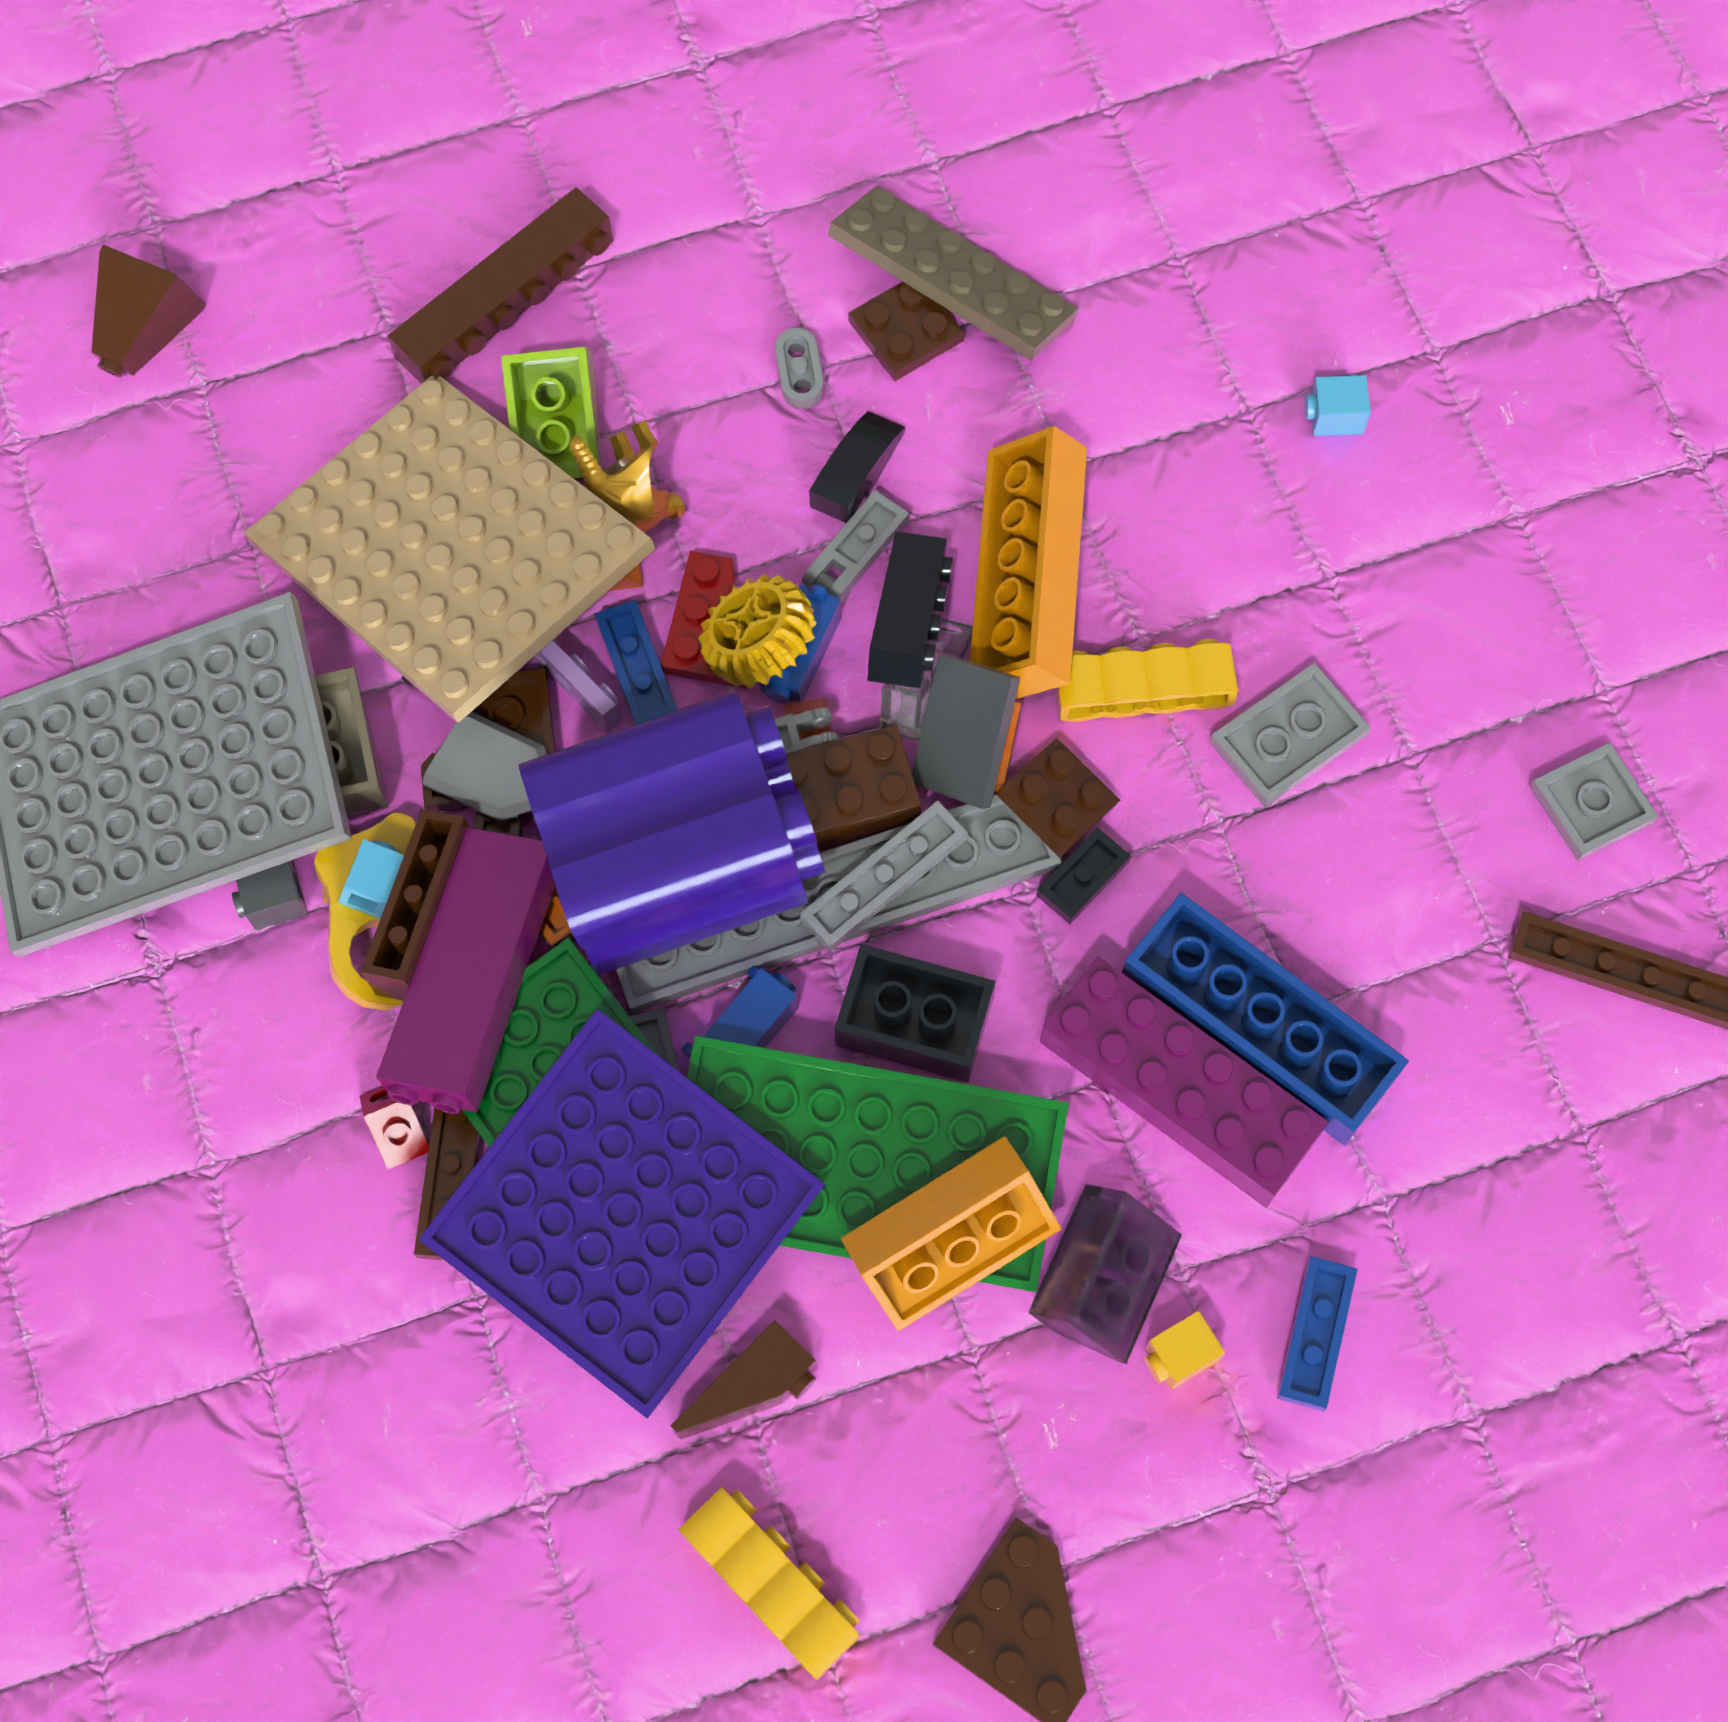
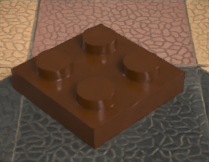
(905, 329)
(1058, 797)

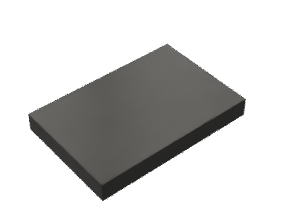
(965, 730)

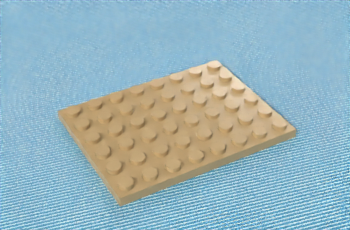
(449, 545)

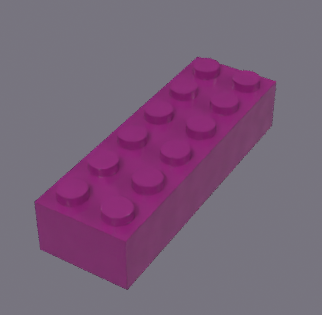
(1182, 1081)

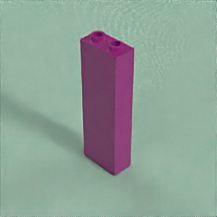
(468, 973)

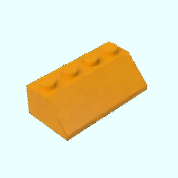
(951, 1233)

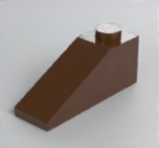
(755, 1381)

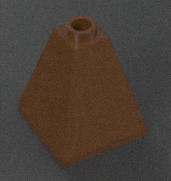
(137, 311)

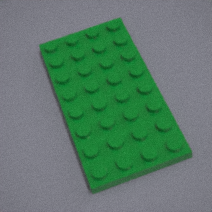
(877, 1134)

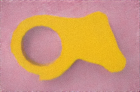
(332, 869)

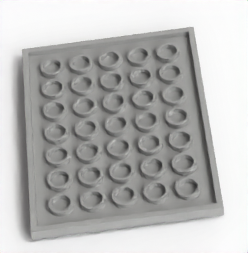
(163, 775)

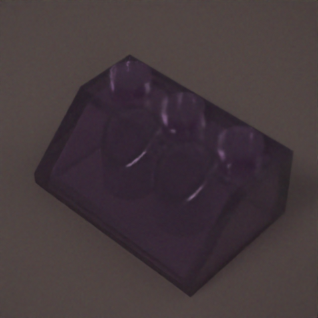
(1105, 1272)

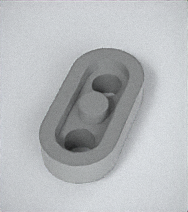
(799, 371)

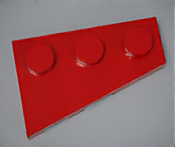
(702, 583)

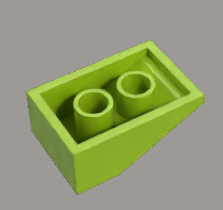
(552, 401)

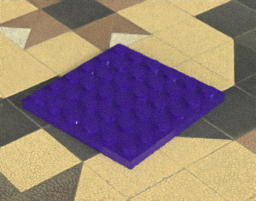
(622, 1213)

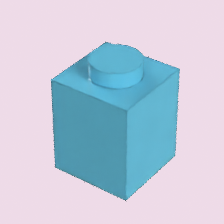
(1338, 405)
(371, 878)

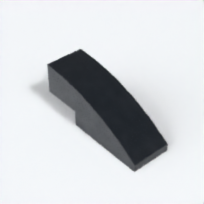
(855, 466)

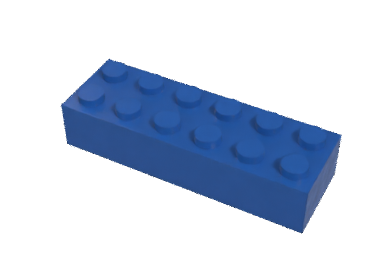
(1265, 1016)

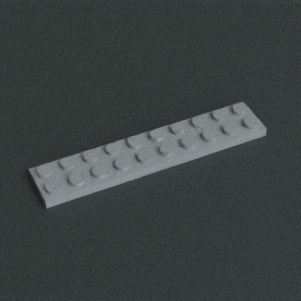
(994, 856)

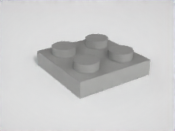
(1594, 801)

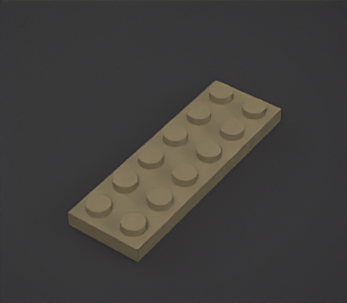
(953, 272)

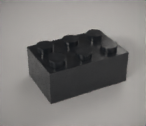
(914, 1013)

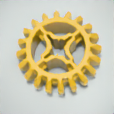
(762, 636)

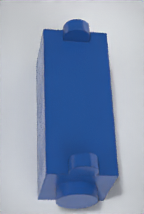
(797, 680)
(756, 1011)

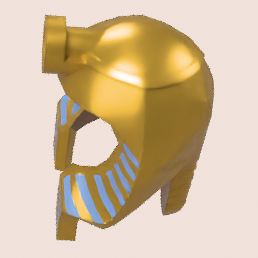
(627, 481)

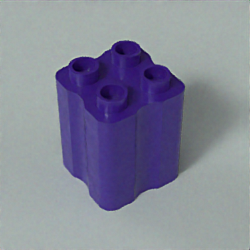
(672, 830)

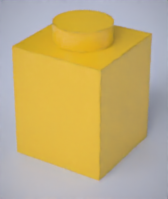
(1183, 1351)

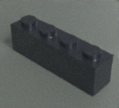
(908, 609)

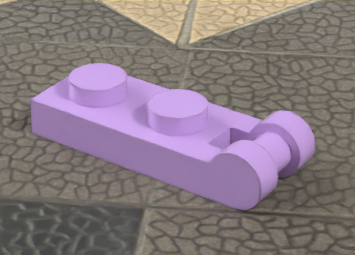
(575, 680)

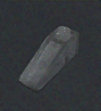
(908, 705)

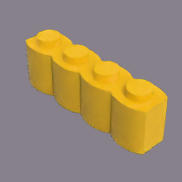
(1148, 681)
(769, 1583)

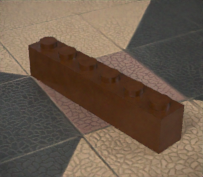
(502, 287)

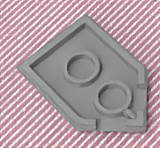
(481, 768)

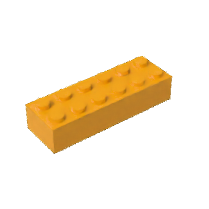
(1030, 559)

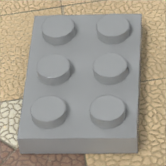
(1289, 735)

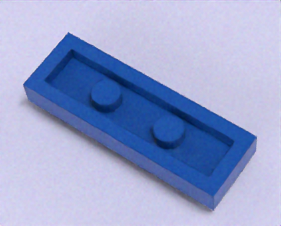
(635, 662)
(1317, 1333)

